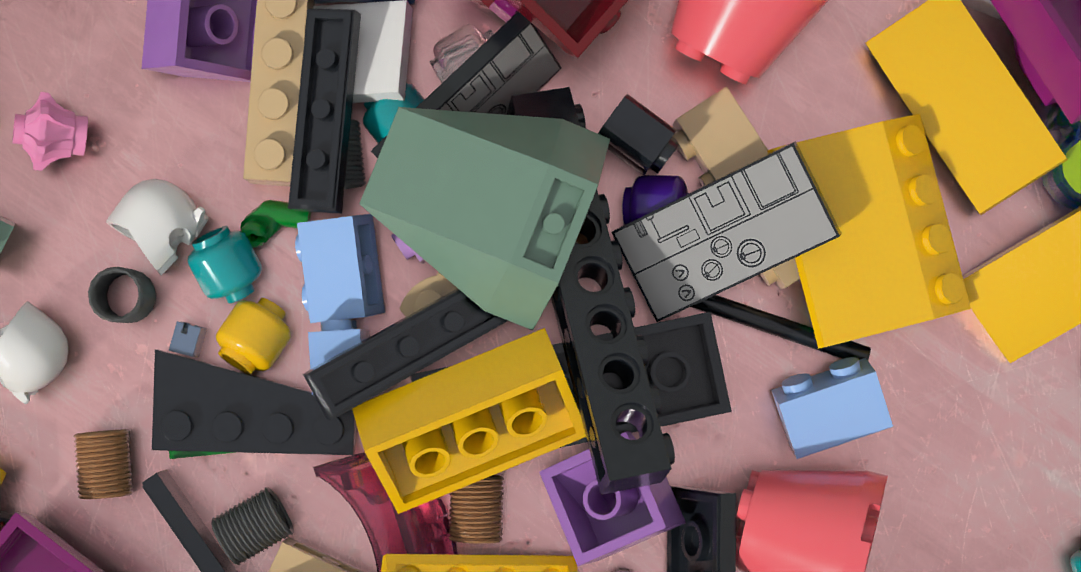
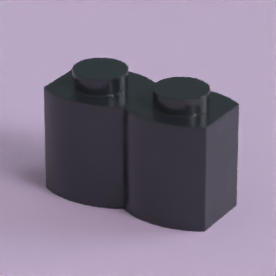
(639, 136)

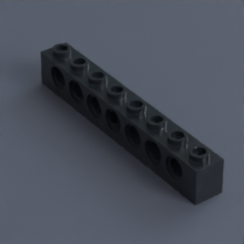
(616, 460)

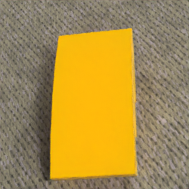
(966, 102)

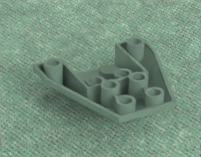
(488, 200)

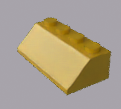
(469, 421)

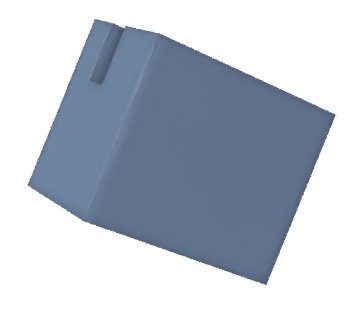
(187, 339)

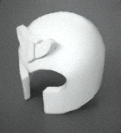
(158, 220)
(31, 352)

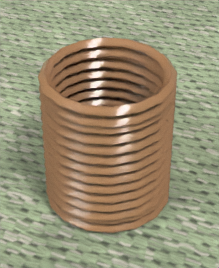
(103, 464)
(477, 512)

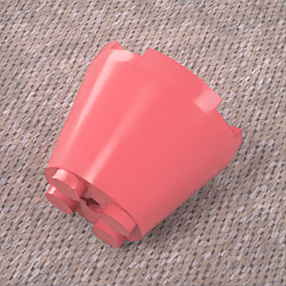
(741, 33)
(808, 520)

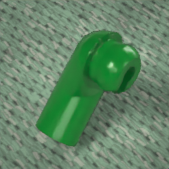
(269, 219)

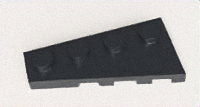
(231, 411)

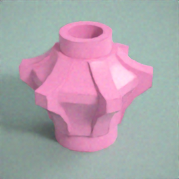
(50, 132)

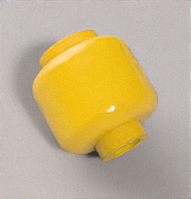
(253, 335)

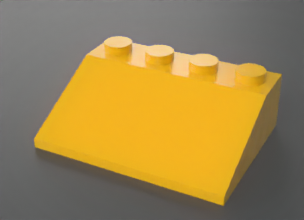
(895, 242)

